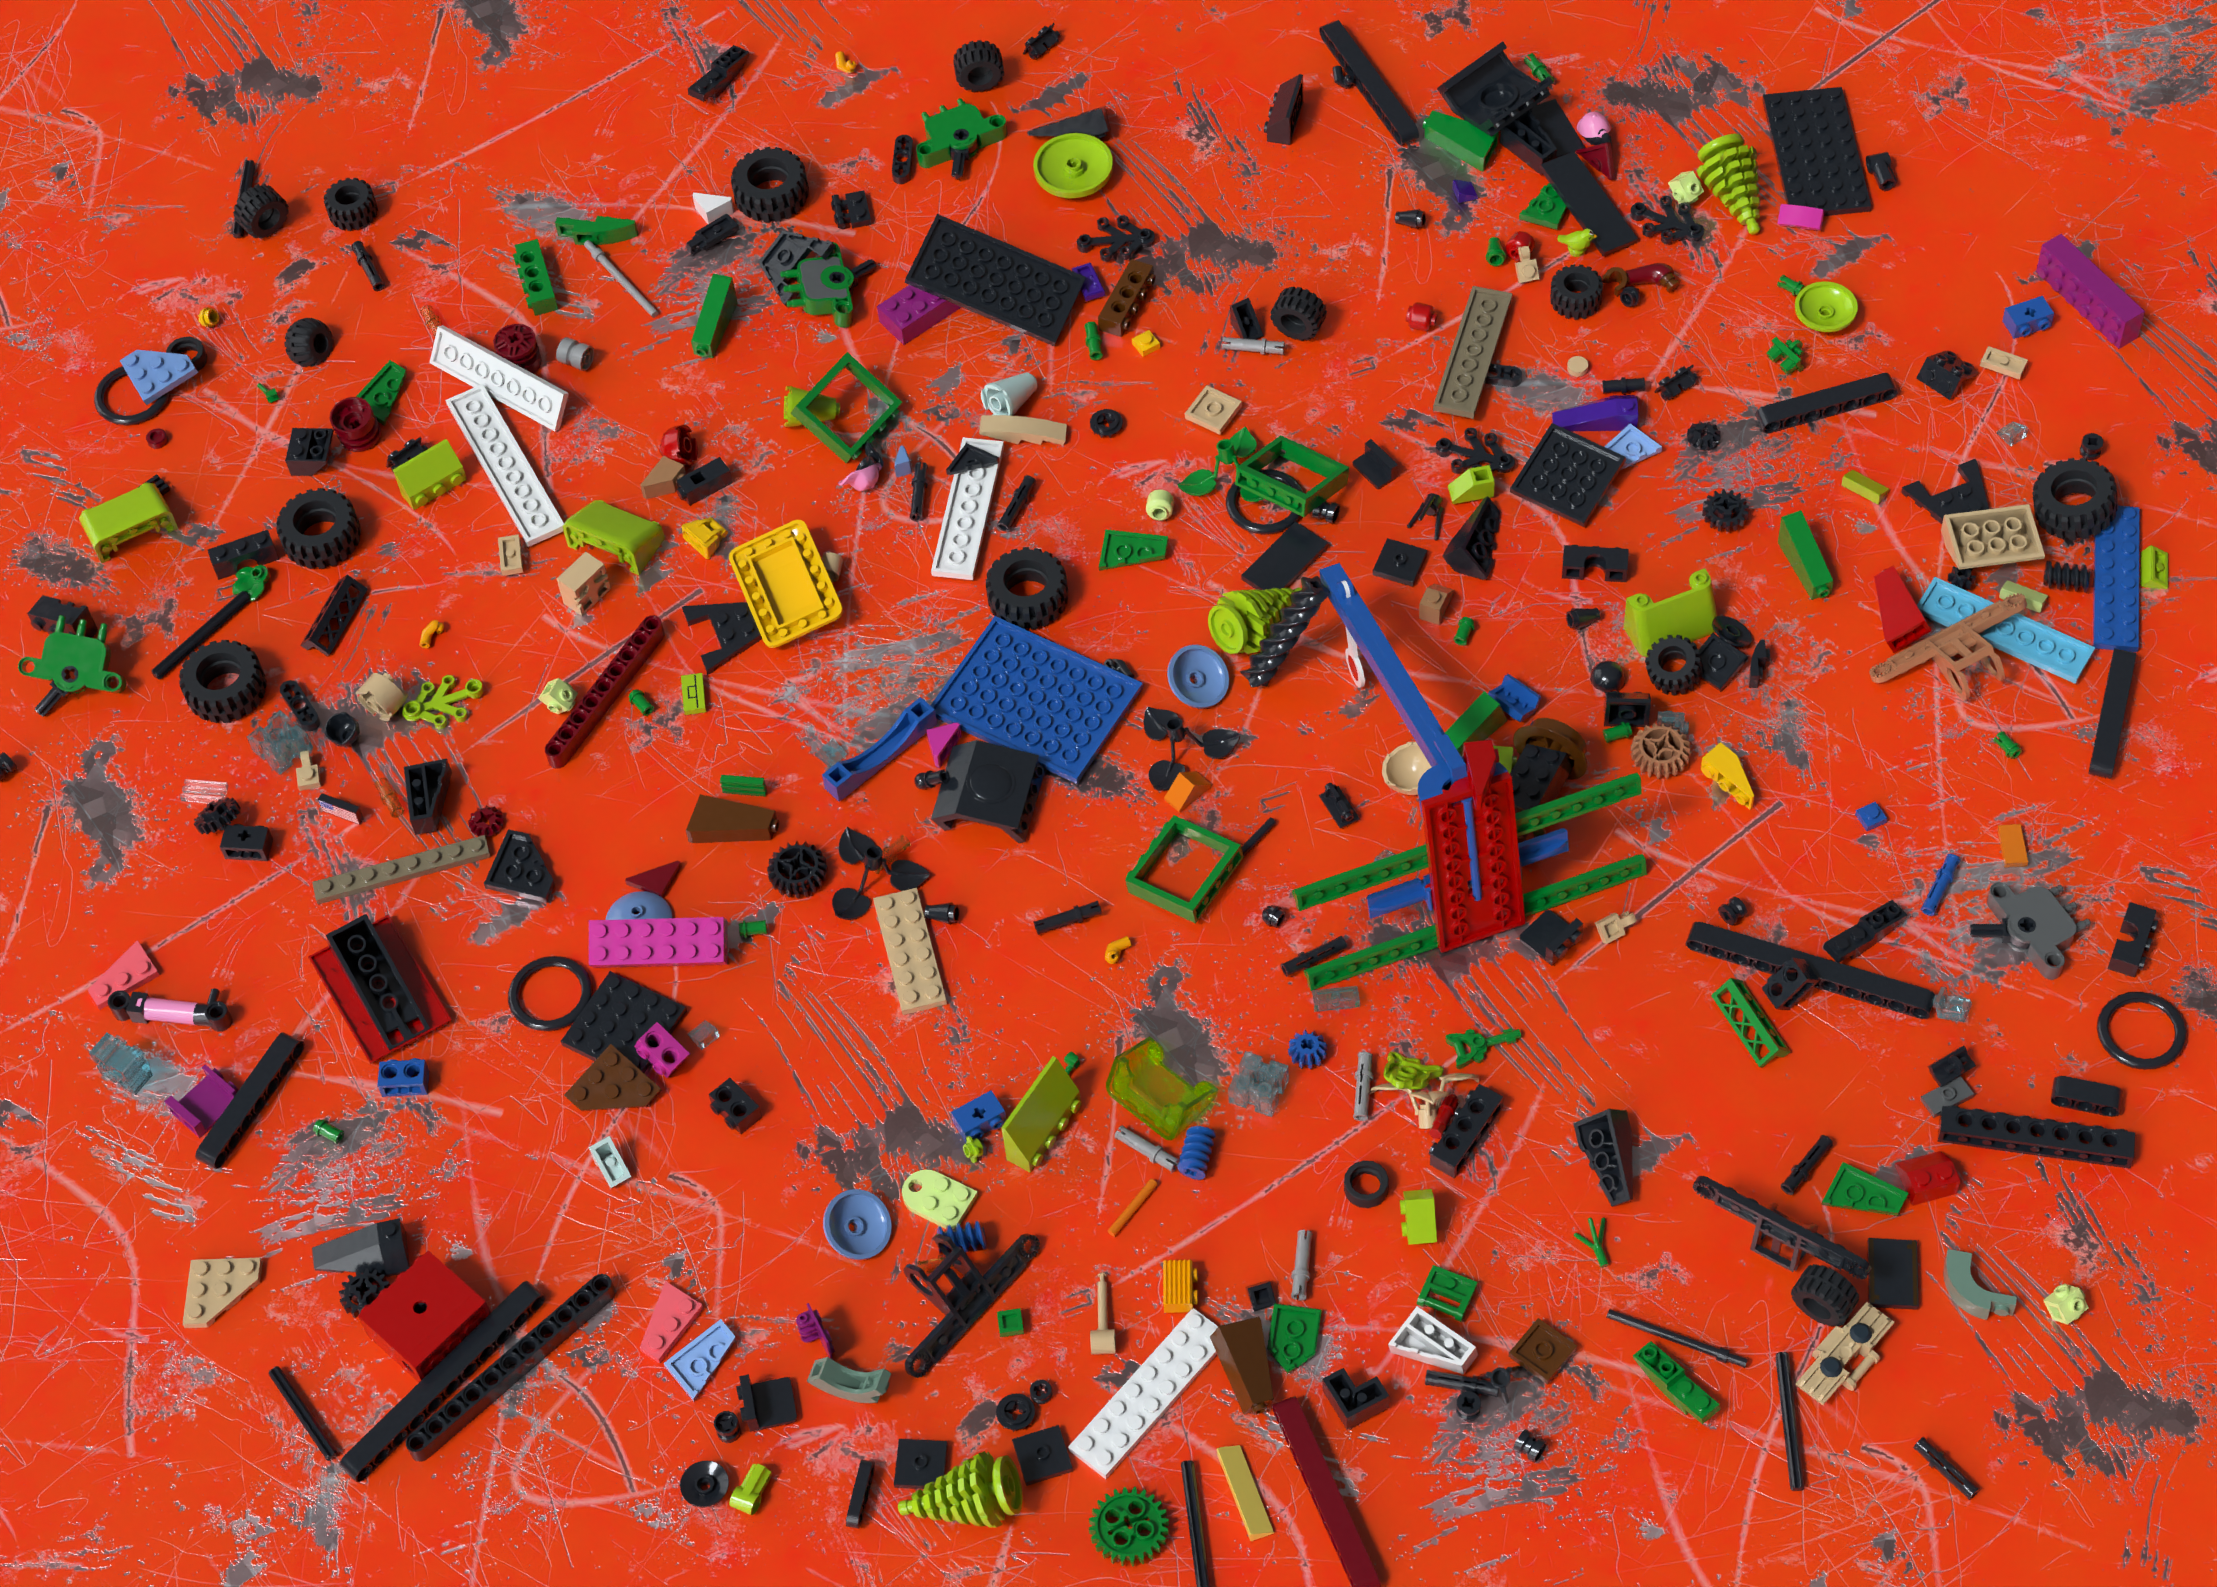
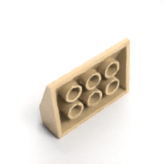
(1992, 537)

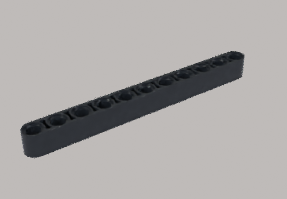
(1832, 975)
(508, 1377)
(442, 1381)

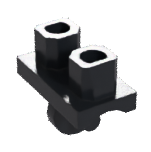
(1951, 1066)

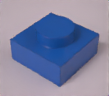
(1871, 816)

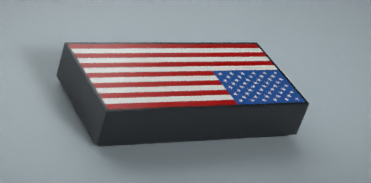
(340, 808)

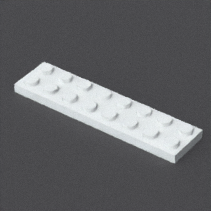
(500, 378)
(966, 516)
(1146, 1395)

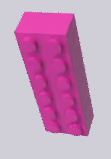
(658, 942)

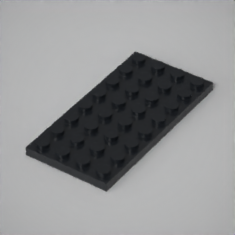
(1816, 150)
(995, 279)

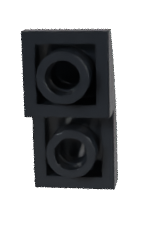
(1759, 658)

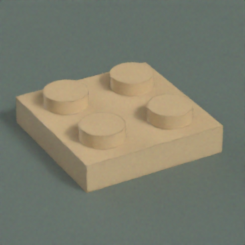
(1213, 409)

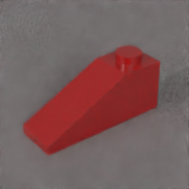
(1480, 766)

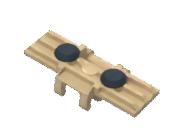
(1838, 1348)

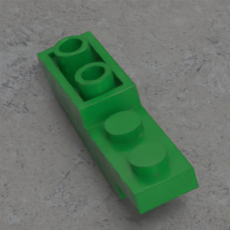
(601, 232)
(1675, 1384)

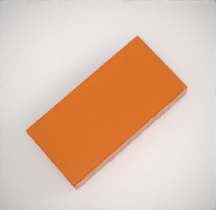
(2012, 845)

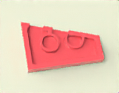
(126, 974)
(669, 1321)

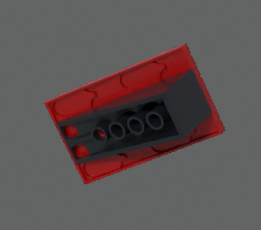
(382, 1004)

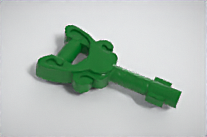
(1477, 1044)

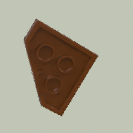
(612, 1084)

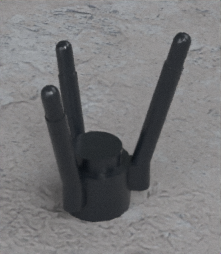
(1430, 506)
(1501, 1379)

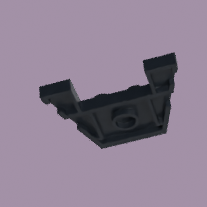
(786, 254)
(1959, 499)
(732, 625)

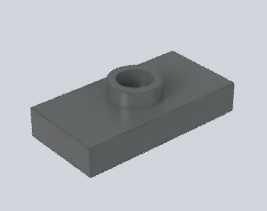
(1952, 1093)

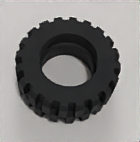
(767, 166)
(2080, 519)
(326, 547)
(1021, 567)
(212, 662)

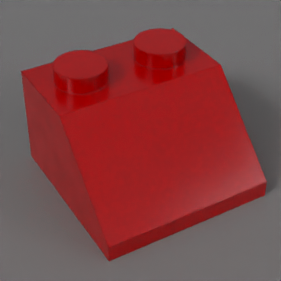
(1928, 1177)

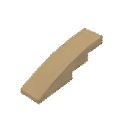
(1019, 428)

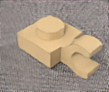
(1526, 269)
(308, 775)
(1613, 926)

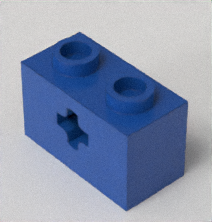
(2028, 317)
(979, 1116)

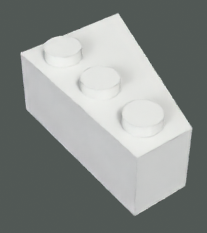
(1432, 1343)

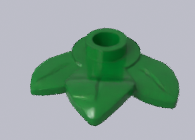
(251, 581)

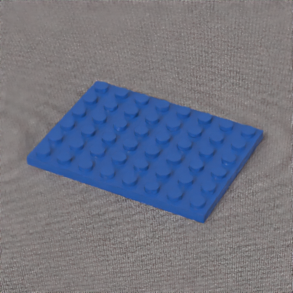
(1036, 698)

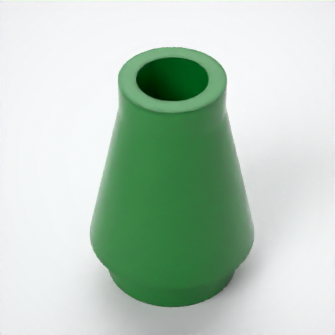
(1495, 254)

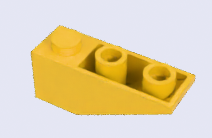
(1726, 770)

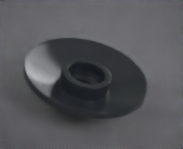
(1731, 631)
(703, 1474)

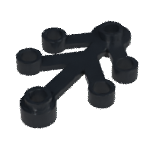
(1691, 230)
(1139, 237)
(1499, 461)

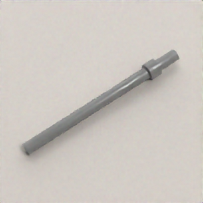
(599, 256)

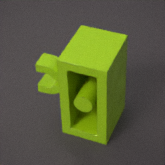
(1419, 1216)

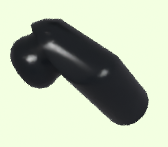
(1341, 80)
(1120, 666)

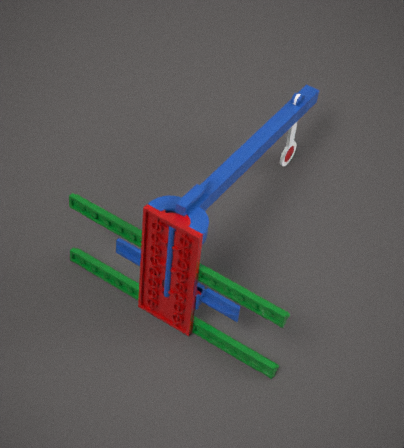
(1461, 843)

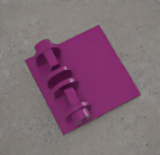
(811, 1328)

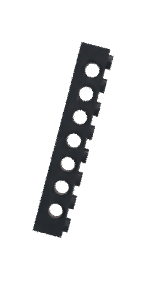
(2024, 1142)

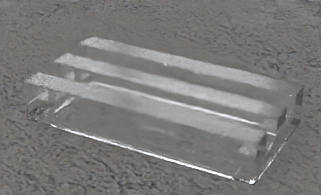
(203, 788)

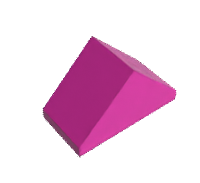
(942, 740)

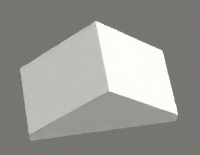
(712, 206)

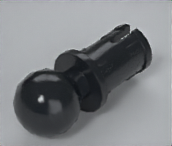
(931, 779)

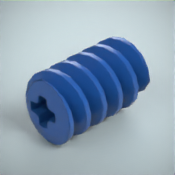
(1196, 1152)
(965, 1237)

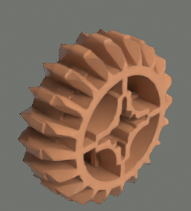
(1656, 744)

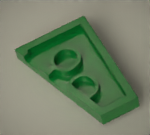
(383, 390)
(1131, 548)
(1863, 1192)

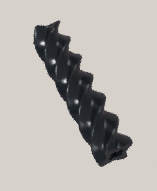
(1286, 632)

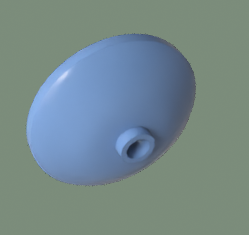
(1205, 669)
(647, 903)
(867, 1216)

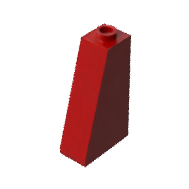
(1898, 610)

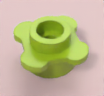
(973, 1148)

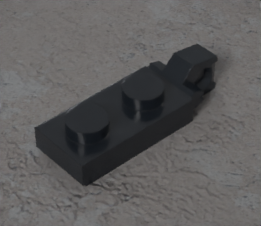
(712, 234)

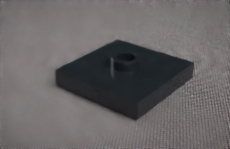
(1399, 562)
(1720, 661)
(1042, 1455)
(919, 1462)

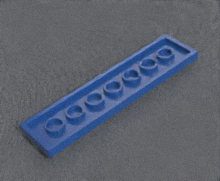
(2117, 583)

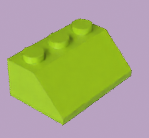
(429, 474)

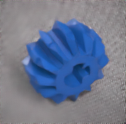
(1307, 1049)

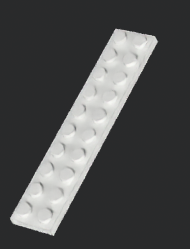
(505, 465)

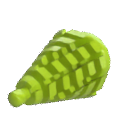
(1730, 172)
(1247, 617)
(972, 1492)

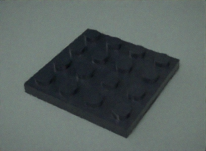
(1568, 474)
(620, 1016)

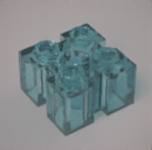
(279, 742)
(121, 1063)
(1258, 1084)

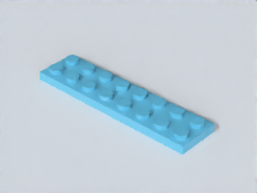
(2015, 635)

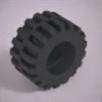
(978, 66)
(350, 204)
(261, 211)
(1576, 279)
(1298, 313)
(1670, 649)
(1825, 1295)

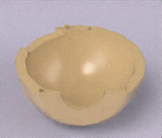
(1405, 768)

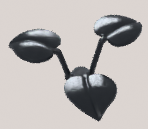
(1160, 723)
(856, 847)

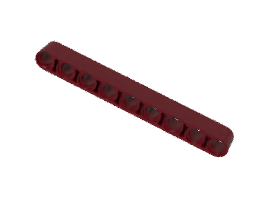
(596, 701)
(1325, 1494)

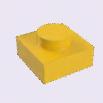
(1146, 343)

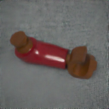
(1654, 273)

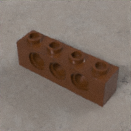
(1126, 298)

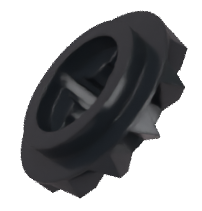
(1112, 417)
(1709, 441)
(1008, 1405)

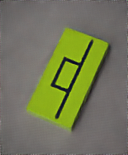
(693, 694)

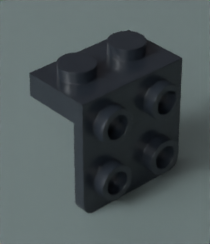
(1945, 373)
(1551, 936)
(766, 1403)

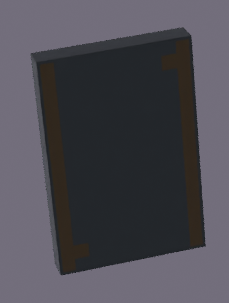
(1893, 1273)

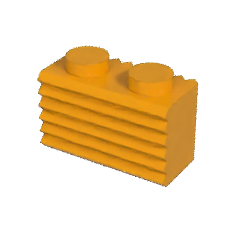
(1178, 1286)

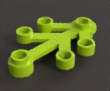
(440, 702)

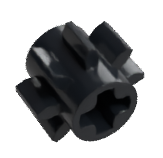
(1961, 578)

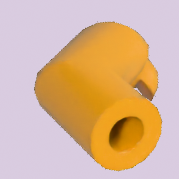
(842, 65)
(428, 631)
(1114, 949)

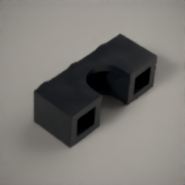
(228, 556)
(1579, 558)
(2128, 955)

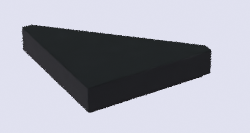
(970, 459)

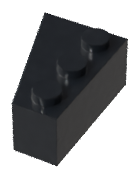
(1528, 141)
(48, 609)
(426, 793)

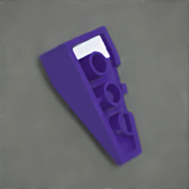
(1605, 414)

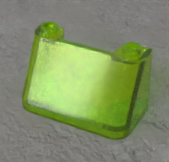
(1155, 1092)

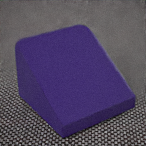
(1464, 191)

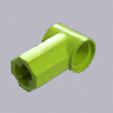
(748, 1495)

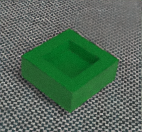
(1010, 1322)

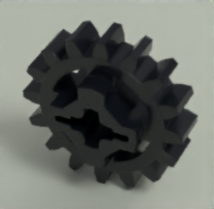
(1725, 510)
(217, 815)
(358, 1291)

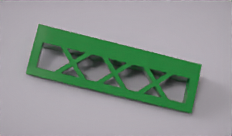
(1757, 1019)

